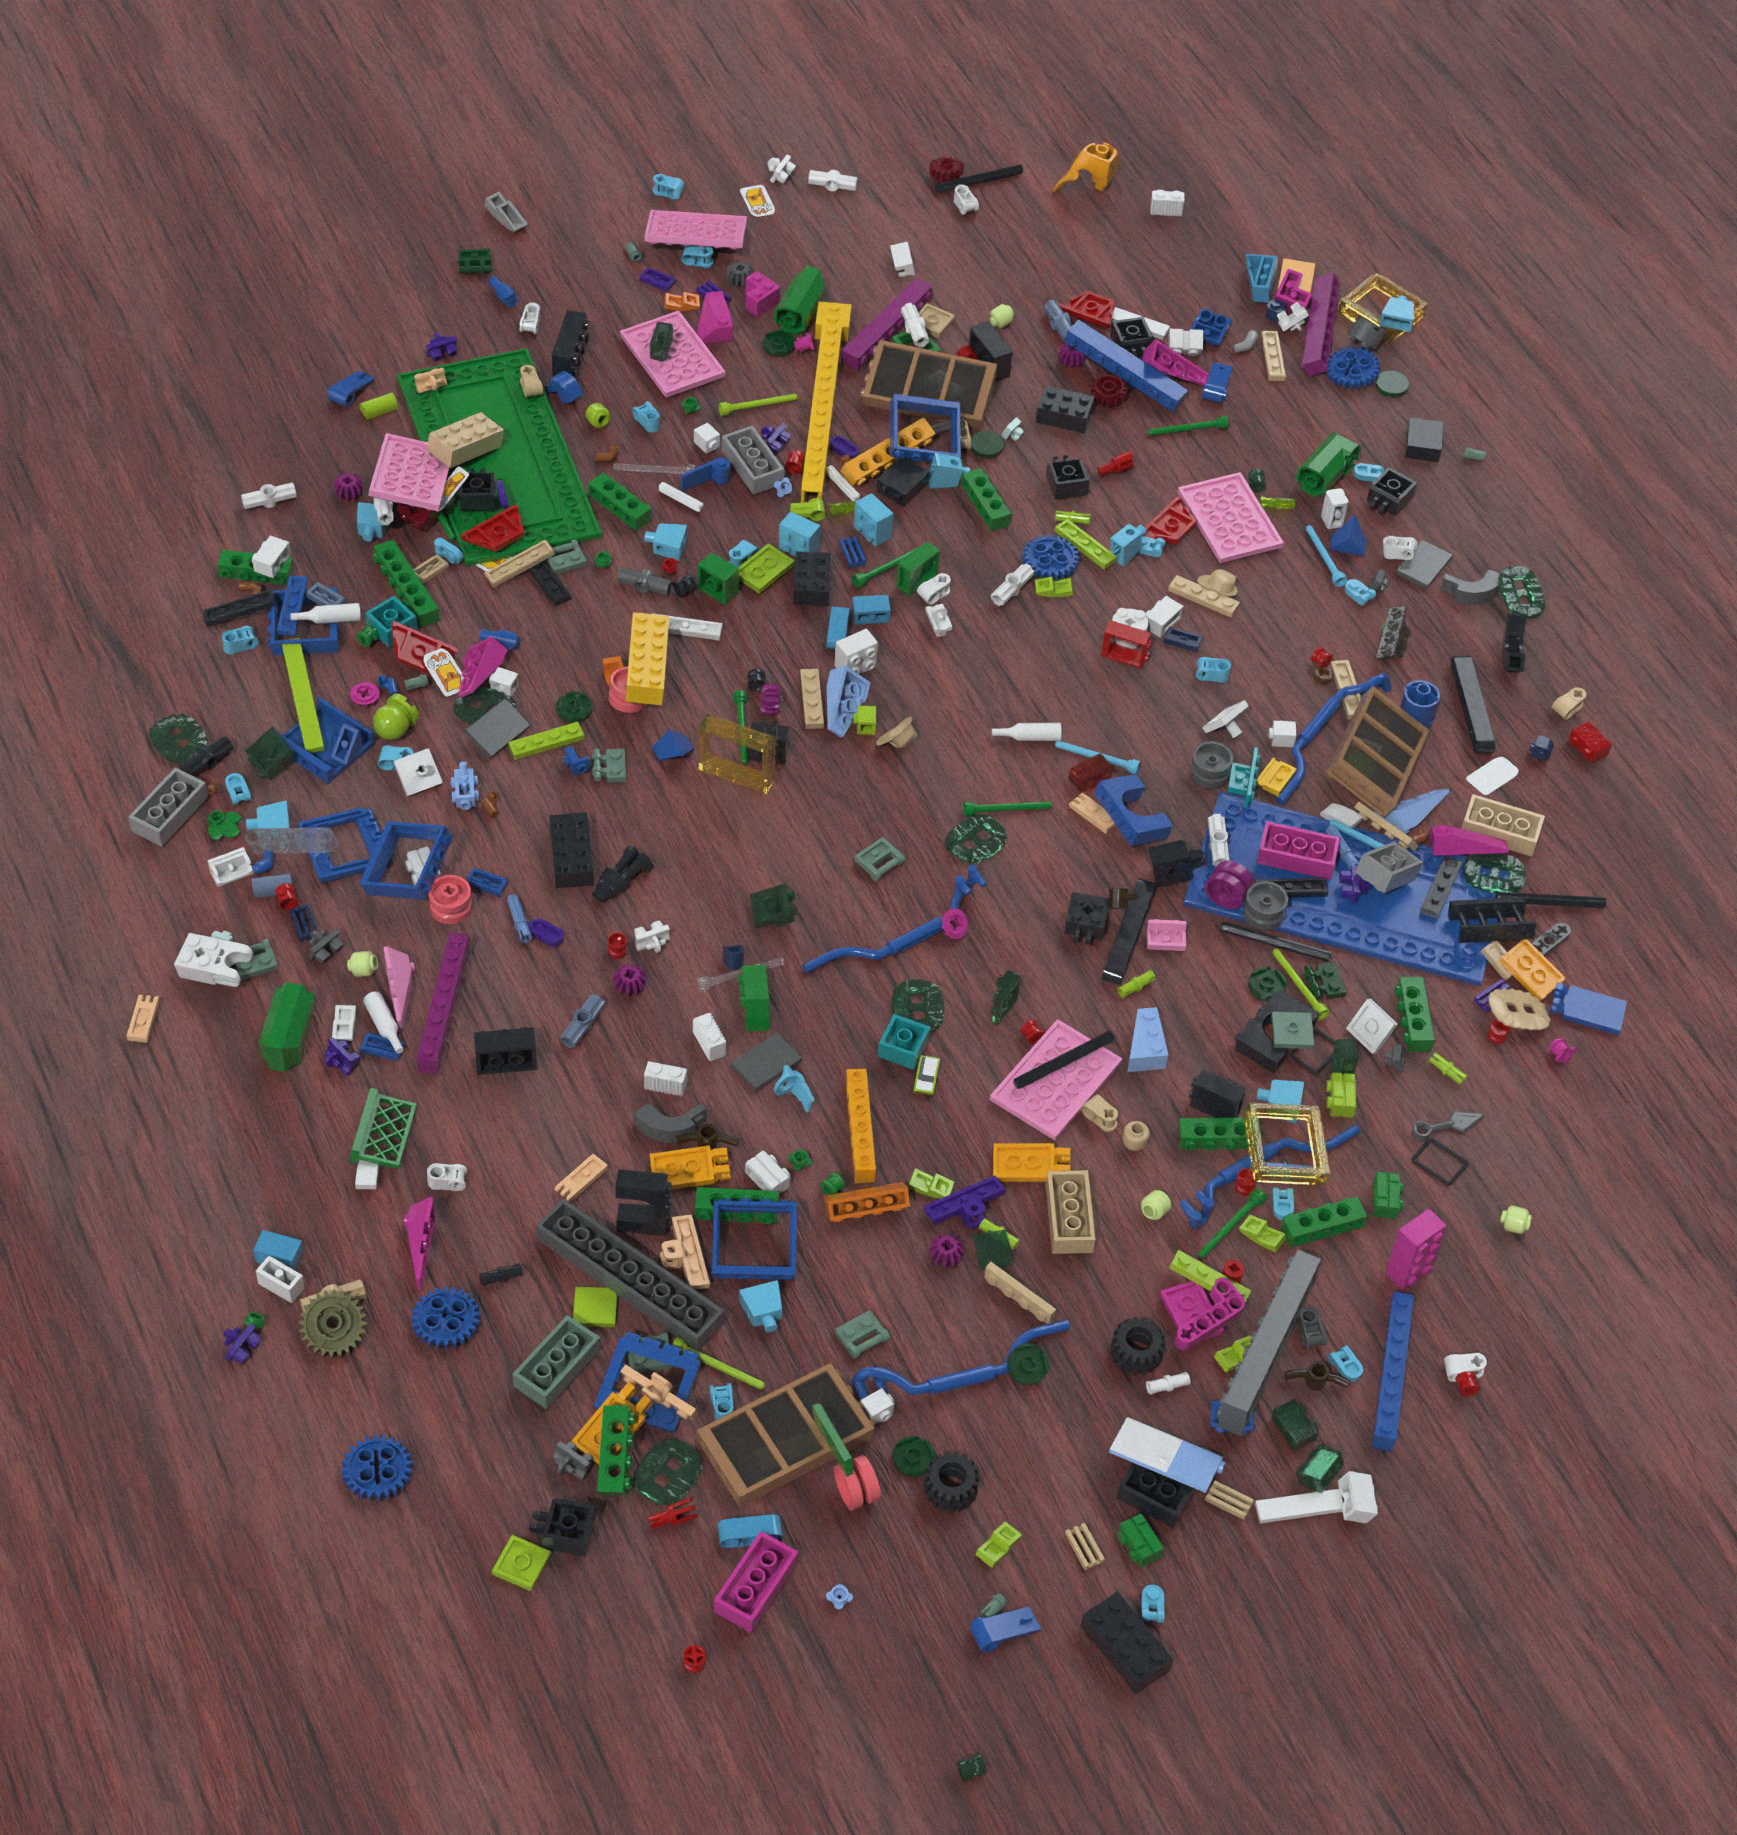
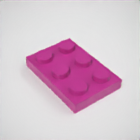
(1186, 1303)

